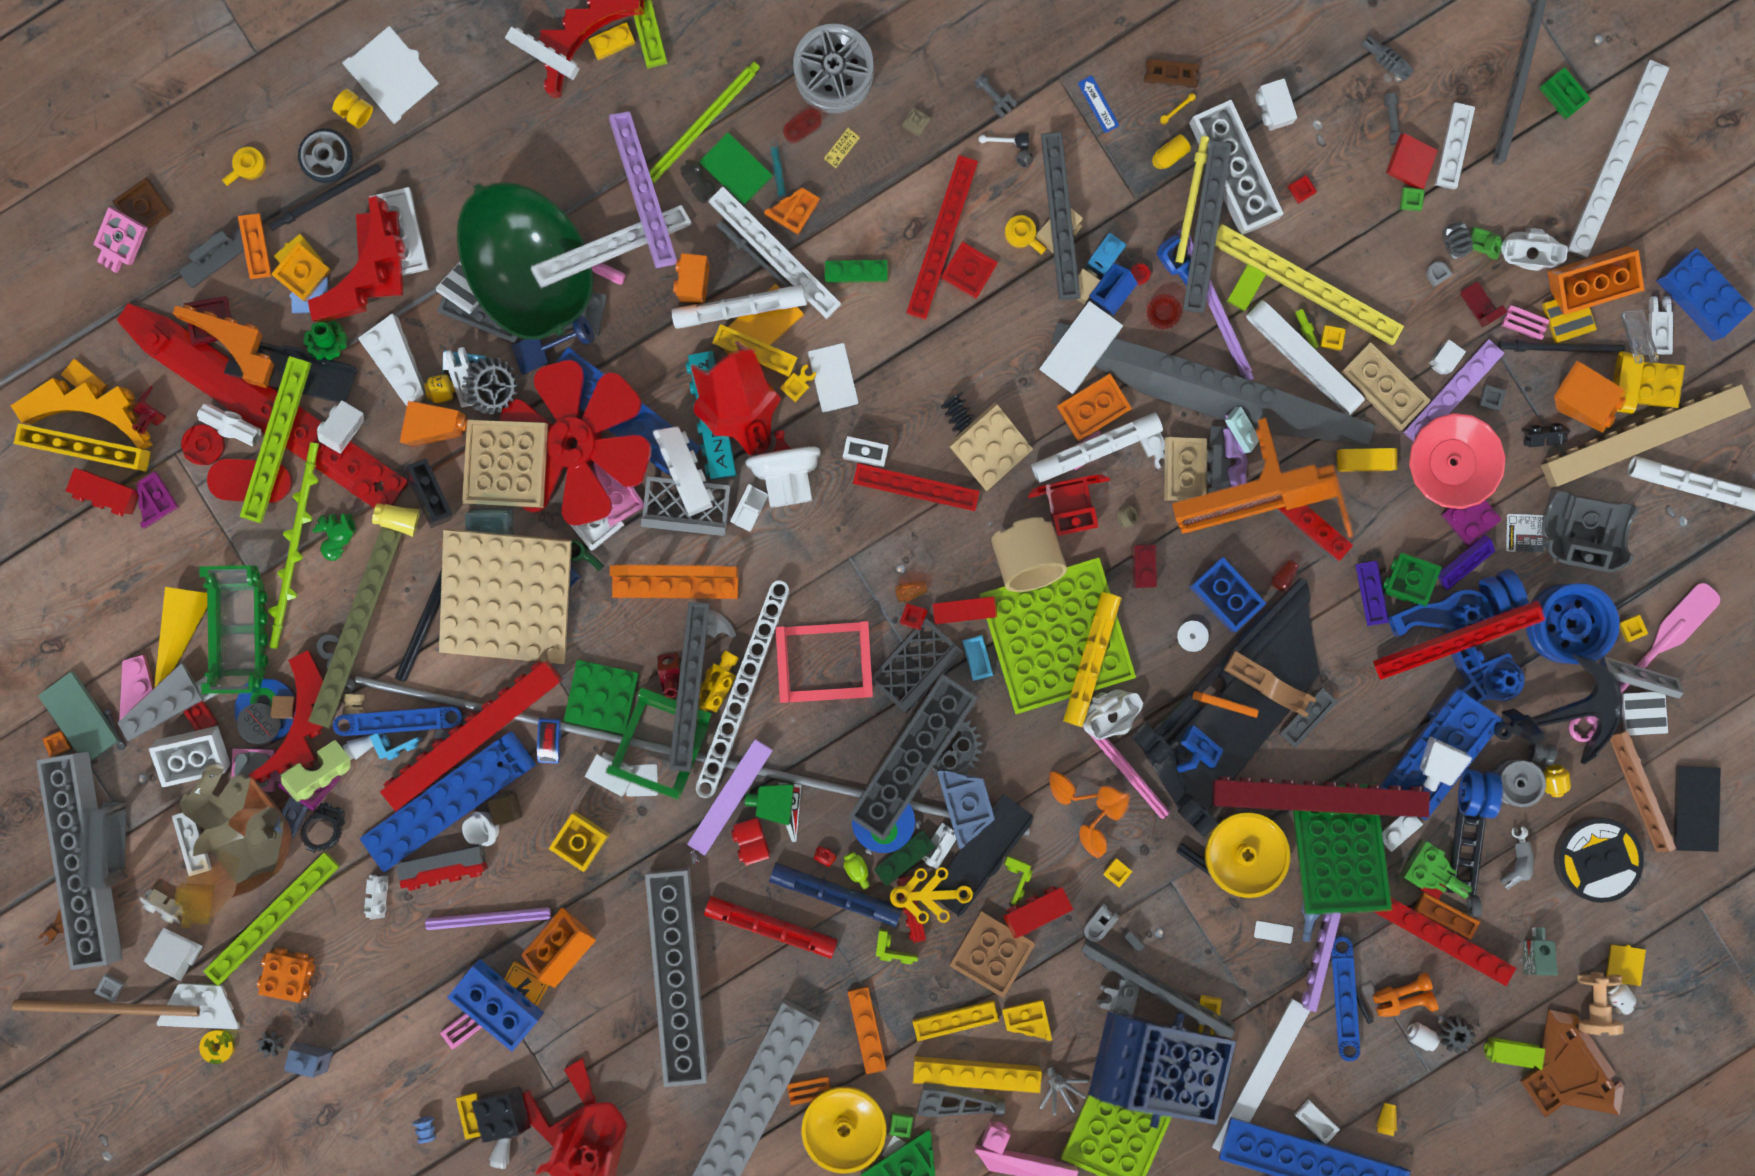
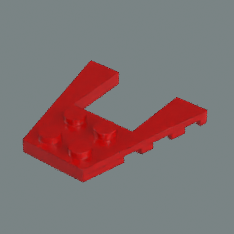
(581, 1082)

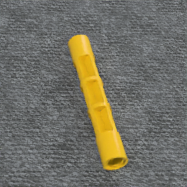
(1092, 659)

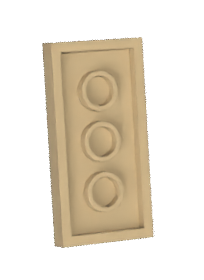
(1385, 386)

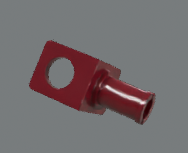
(147, 413)
(669, 674)

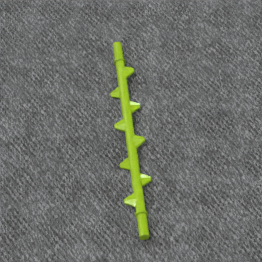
(293, 536)

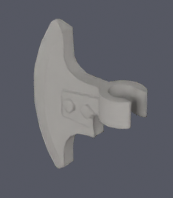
(719, 624)

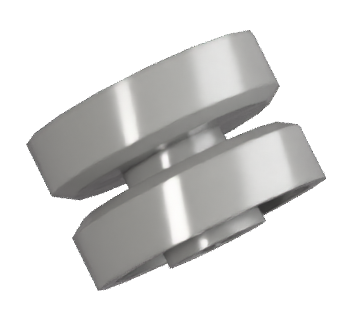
(1529, 778)

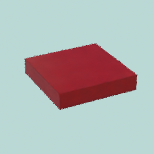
(1411, 161)
(969, 270)

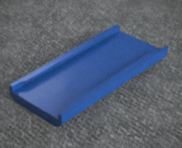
(1458, 723)

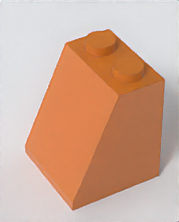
(1589, 397)
(431, 424)

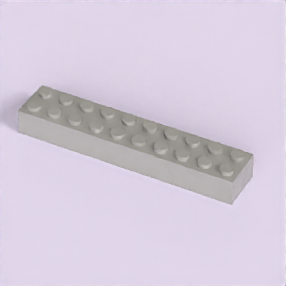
(90, 912)
(676, 977)
(758, 1092)

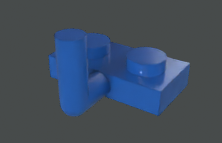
(1201, 747)

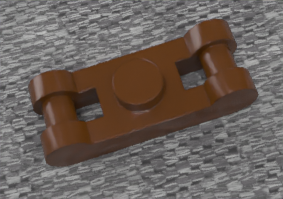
(1171, 73)

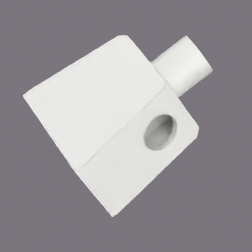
(1442, 763)

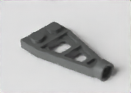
(932, 1096)

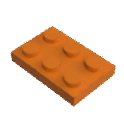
(1094, 407)

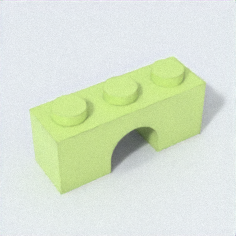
(303, 783)

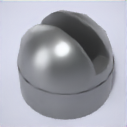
(1024, 158)

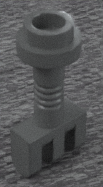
(1001, 102)

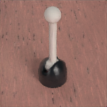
(1021, 139)

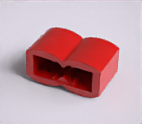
(751, 841)

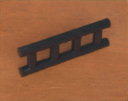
(1476, 843)

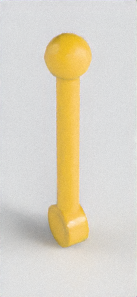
(1165, 118)

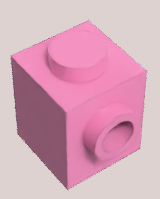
(996, 1136)

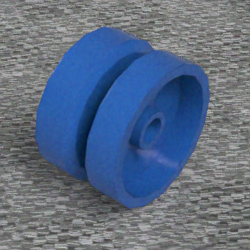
(1504, 591)
(1480, 793)

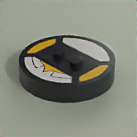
(1598, 859)

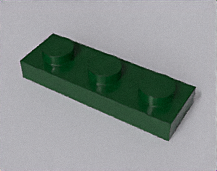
(904, 858)

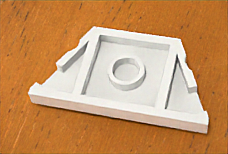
(213, 1003)

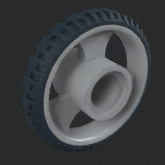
(328, 137)

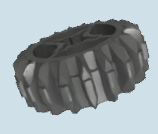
(487, 369)

